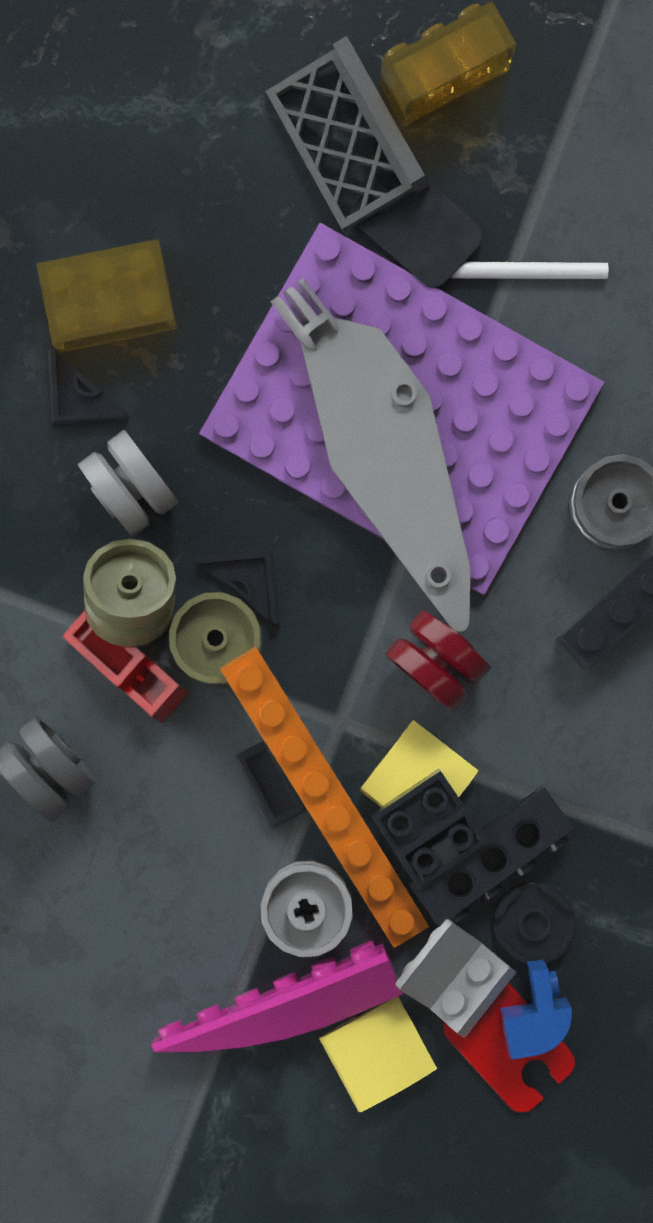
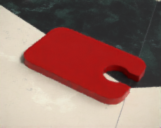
(488, 1054)

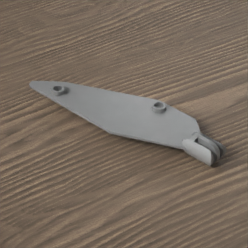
(384, 446)

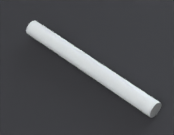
(532, 270)

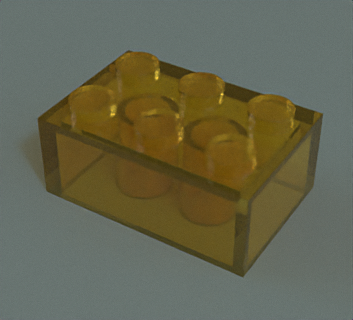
(446, 62)
(107, 296)

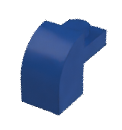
(538, 1025)

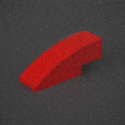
(129, 670)

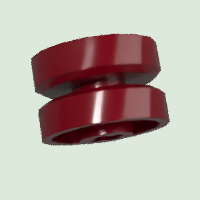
(442, 655)

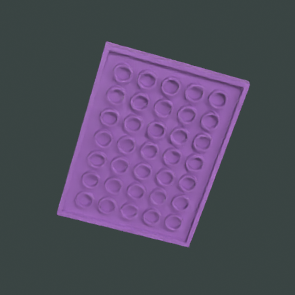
(495, 397)

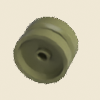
(129, 592)
(206, 614)

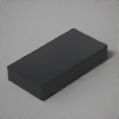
(270, 785)

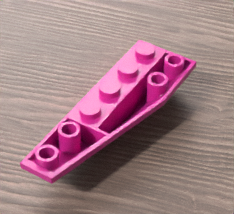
(292, 1007)

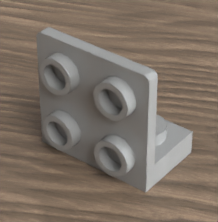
(455, 977)

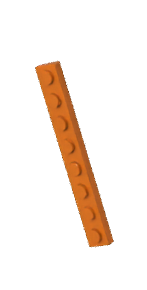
(324, 796)

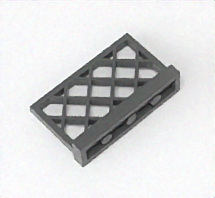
(376, 115)

